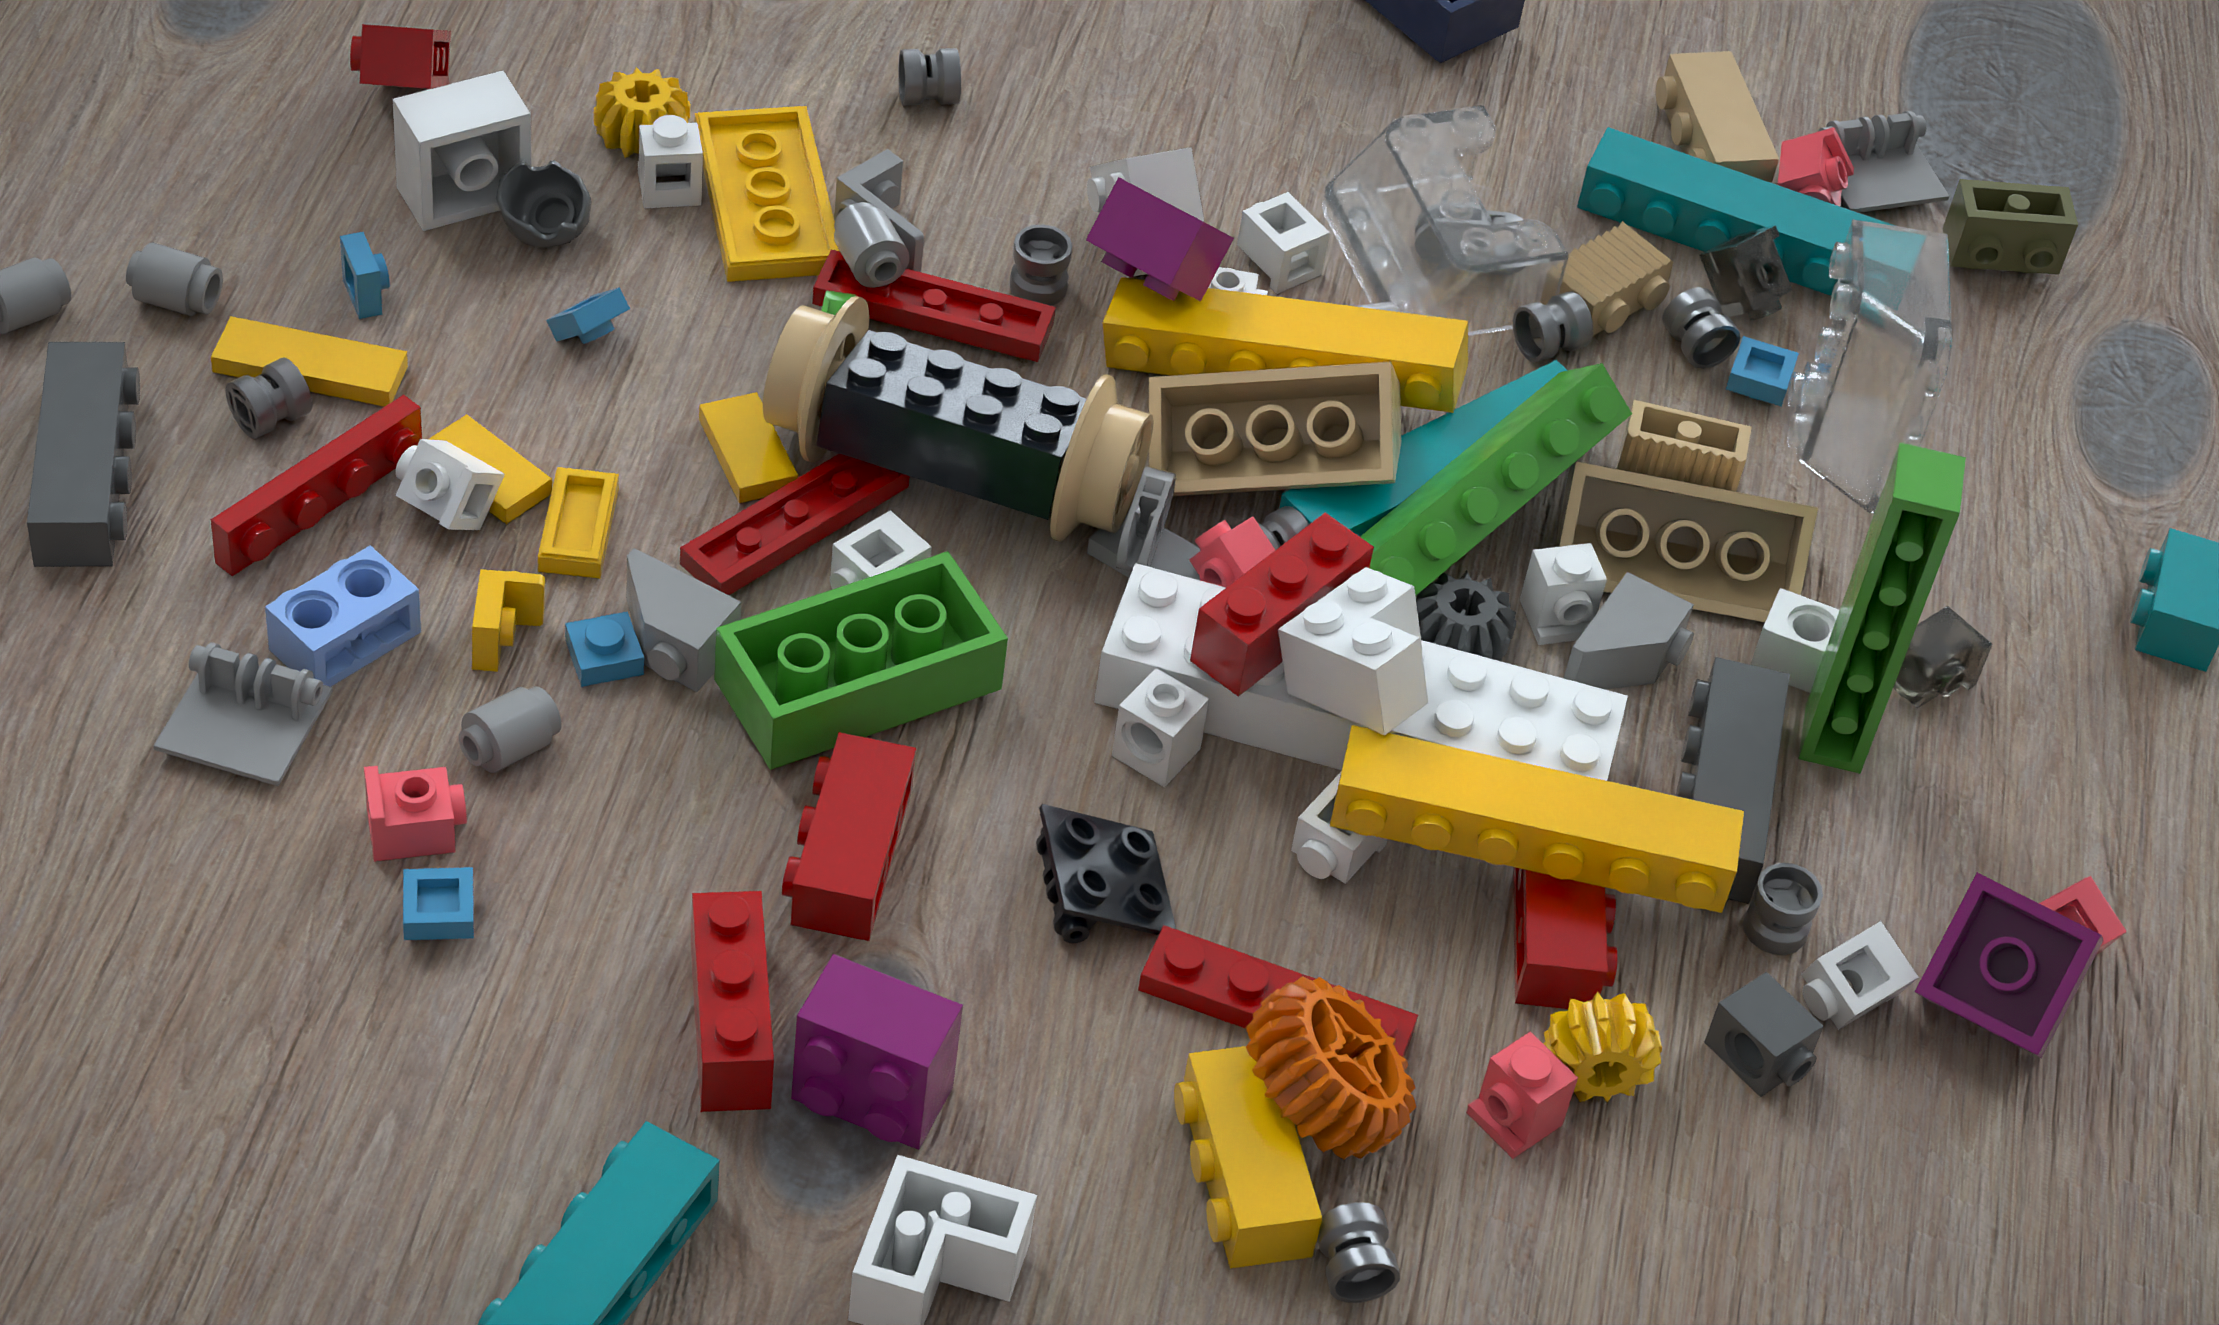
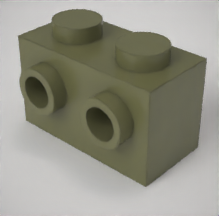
(2010, 226)

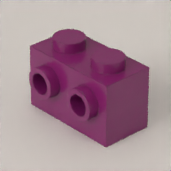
(1159, 240)

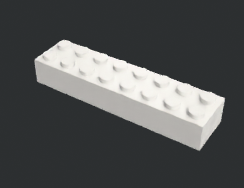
(1470, 697)

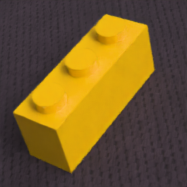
(1249, 1159)

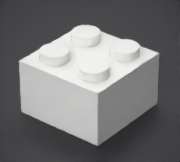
(458, 146)

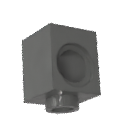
(1764, 1035)

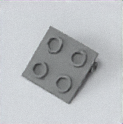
(1887, 163)
(243, 714)

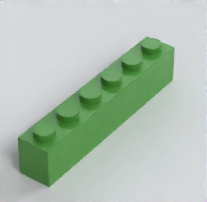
(1496, 476)
(1882, 606)

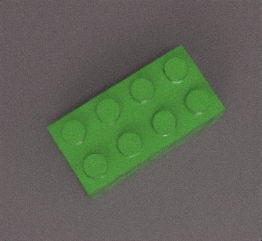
(859, 659)

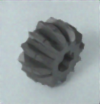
(1466, 616)

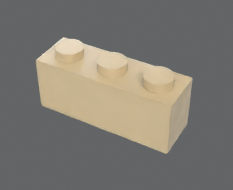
(1715, 113)

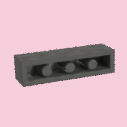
(81, 454)
(1737, 754)

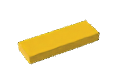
(327, 362)

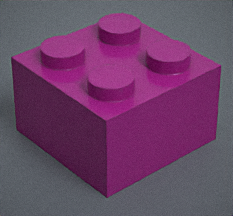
(2009, 965)
(875, 1052)

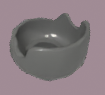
(543, 204)

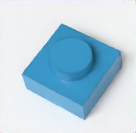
(363, 274)
(590, 317)
(1762, 371)
(604, 649)
(438, 903)

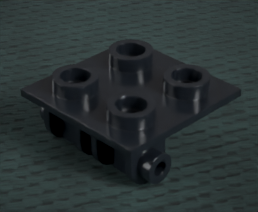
(1101, 874)

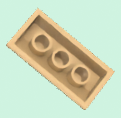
(1277, 428)
(1690, 539)

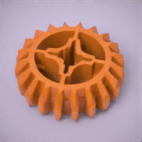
(1331, 1068)

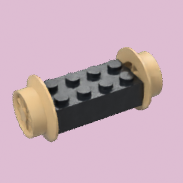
(956, 421)

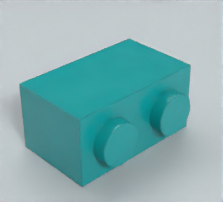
(2182, 601)

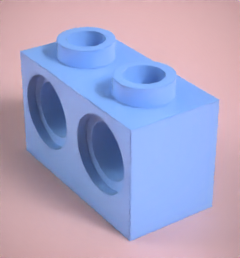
(344, 617)

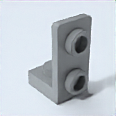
(879, 183)

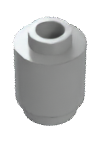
(870, 245)
(174, 279)
(31, 293)
(509, 728)

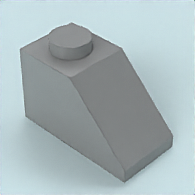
(676, 619)
(1631, 637)

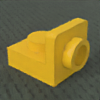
(500, 605)

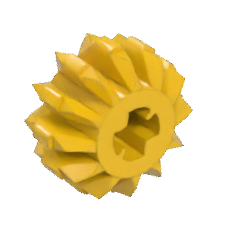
(634, 102)
(1605, 1045)

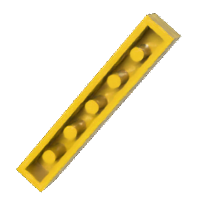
(1271, 332)
(1538, 819)

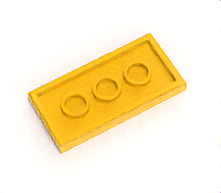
(766, 192)

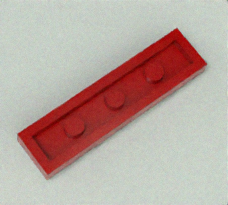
(947, 309)
(315, 486)
(788, 522)
(1234, 983)

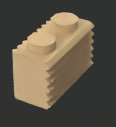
(1617, 276)
(1684, 446)

